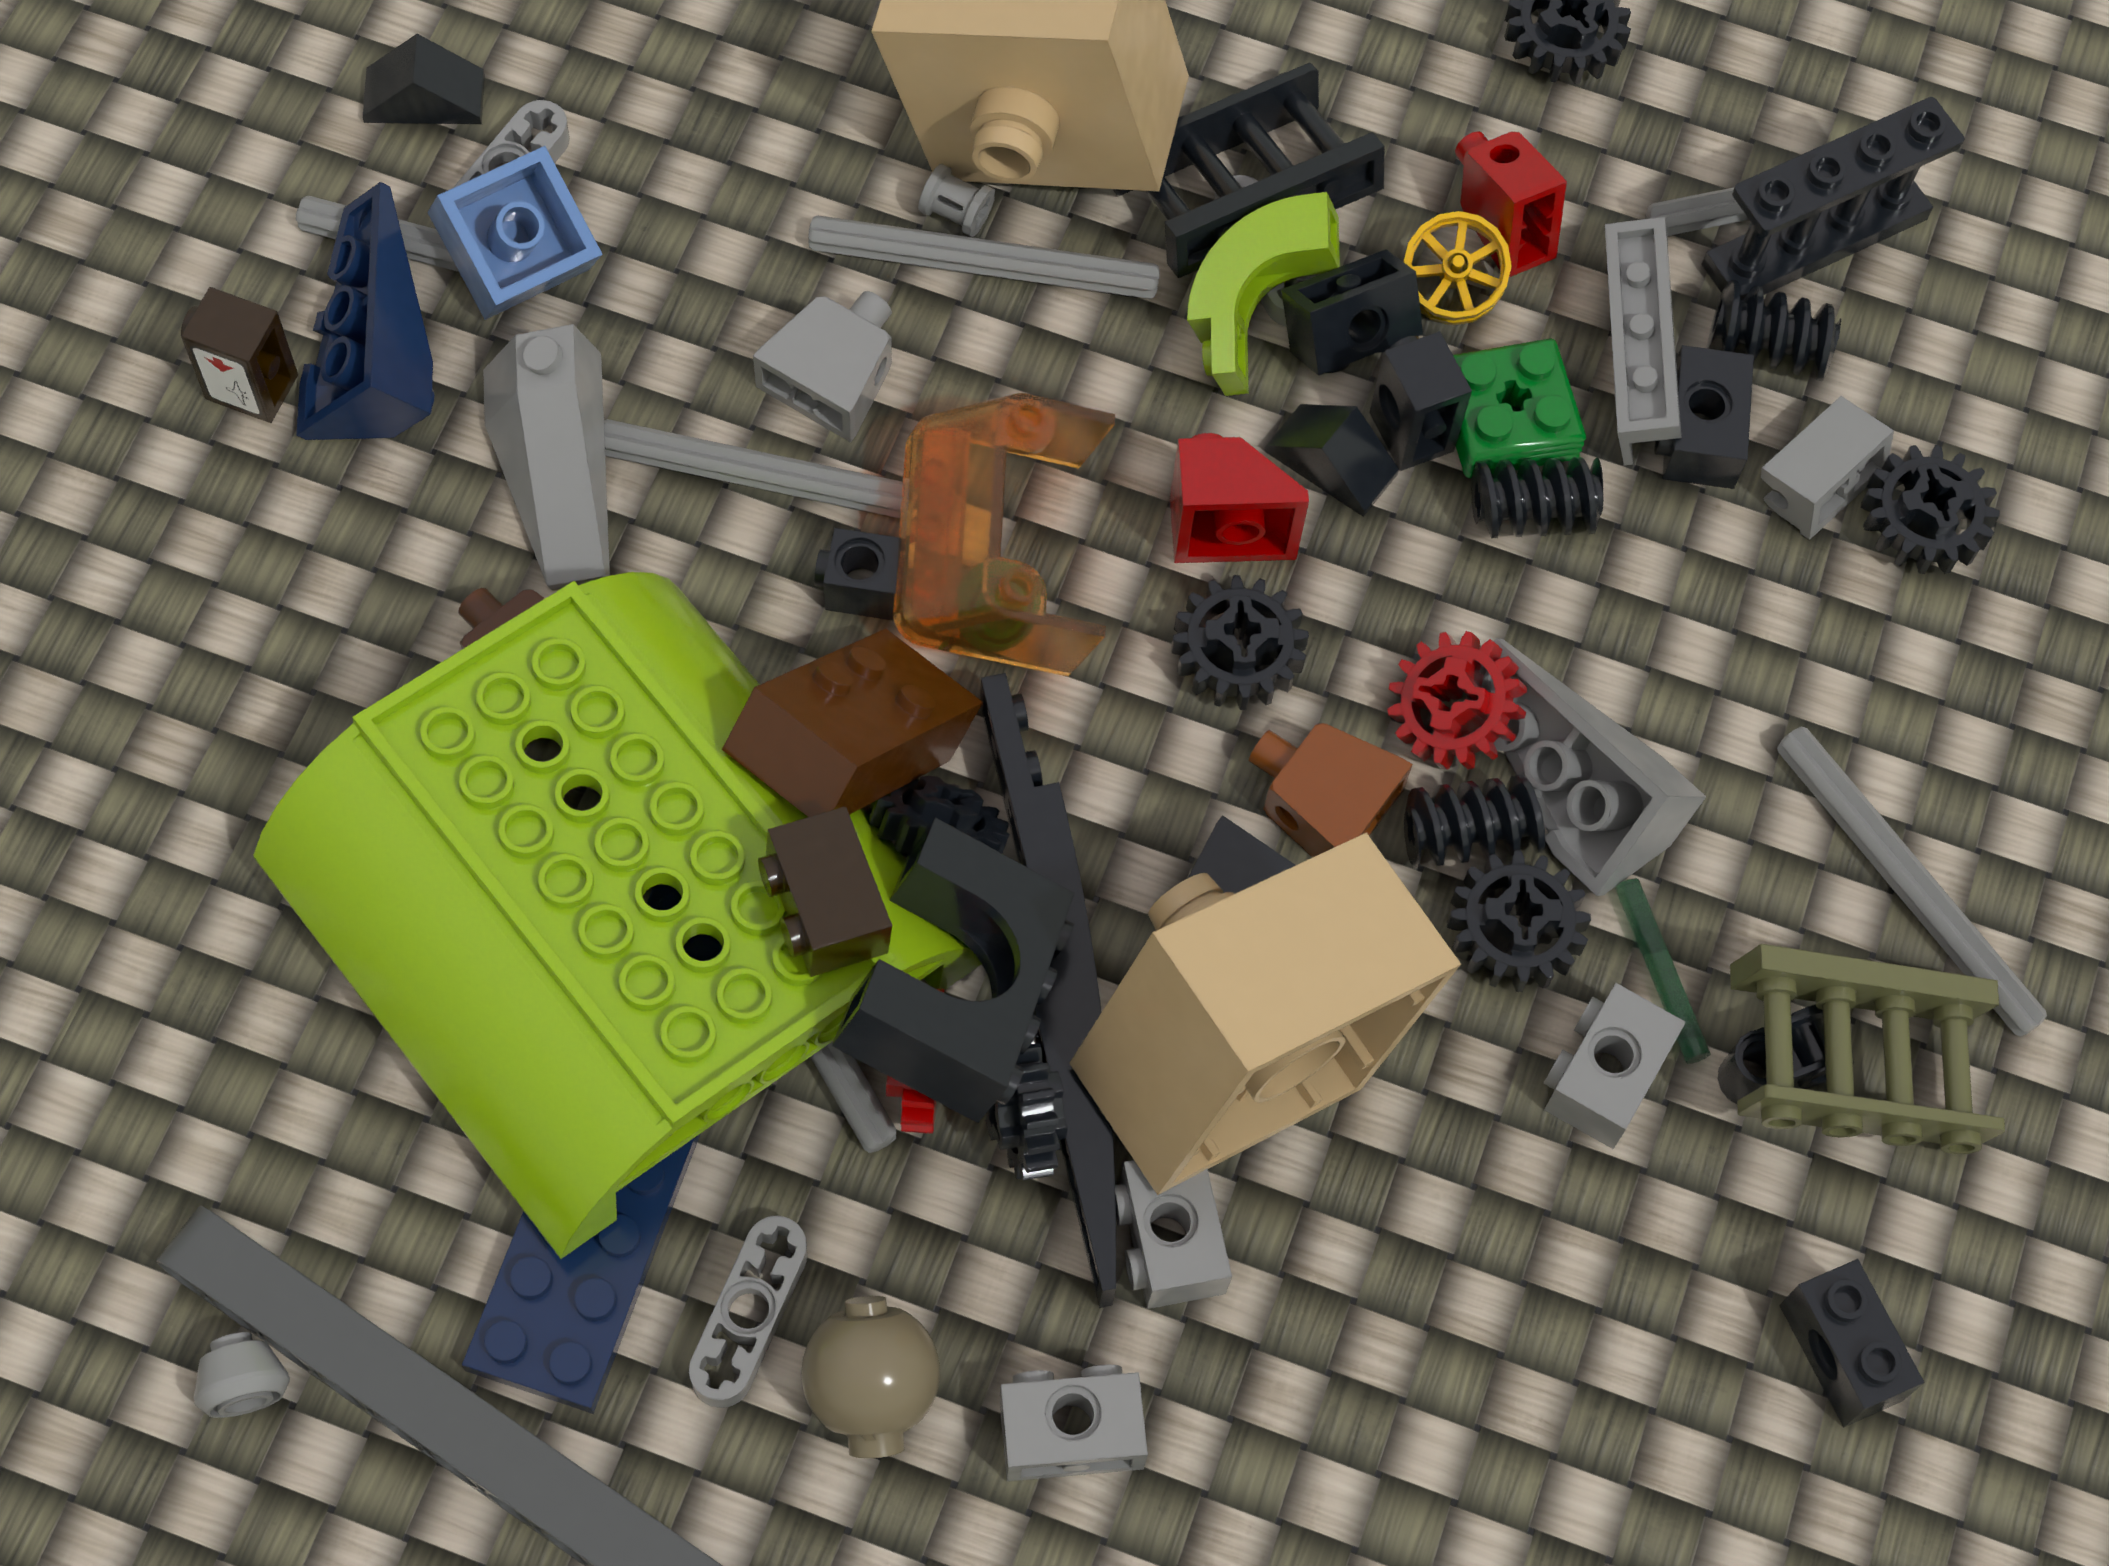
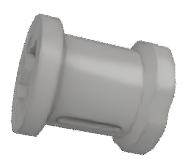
(956, 200)

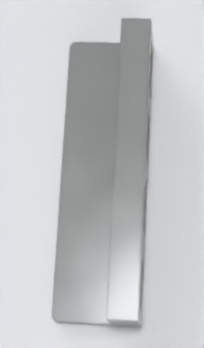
(1642, 333)

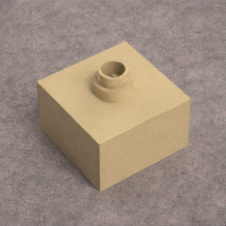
(1038, 87)
(1259, 1007)

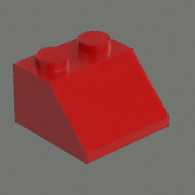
(1233, 503)

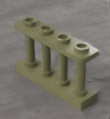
(1895, 996)

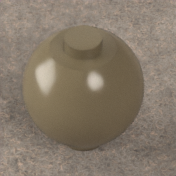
(870, 1375)

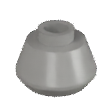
(239, 1377)

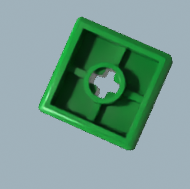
(1535, 383)

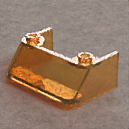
(950, 570)

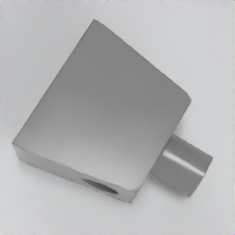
(829, 361)

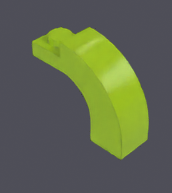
(1249, 260)

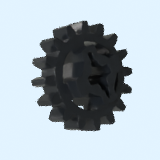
(1566, 35)
(1930, 509)
(1265, 634)
(912, 808)
(1495, 934)
(1031, 1119)

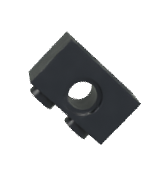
(1352, 312)
(1419, 400)
(1712, 449)
(1851, 1343)

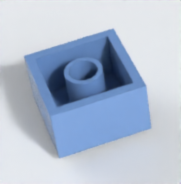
(514, 232)

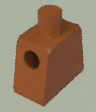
(1328, 786)

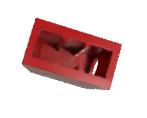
(1516, 193)

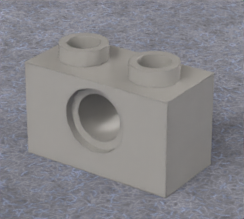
(1606, 1101)
(1179, 1269)
(1040, 1450)

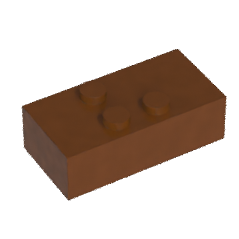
(852, 725)

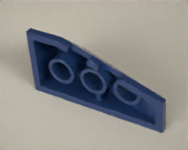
(374, 346)

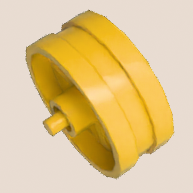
(1458, 265)

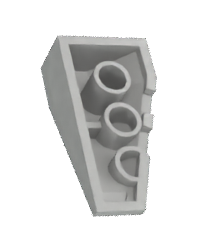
(551, 446)
(1599, 787)

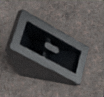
(423, 86)
(1336, 453)

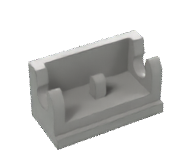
(1826, 466)

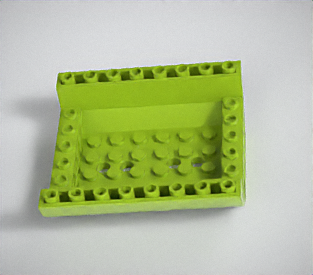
(516, 931)

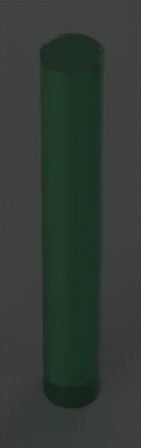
(1662, 968)

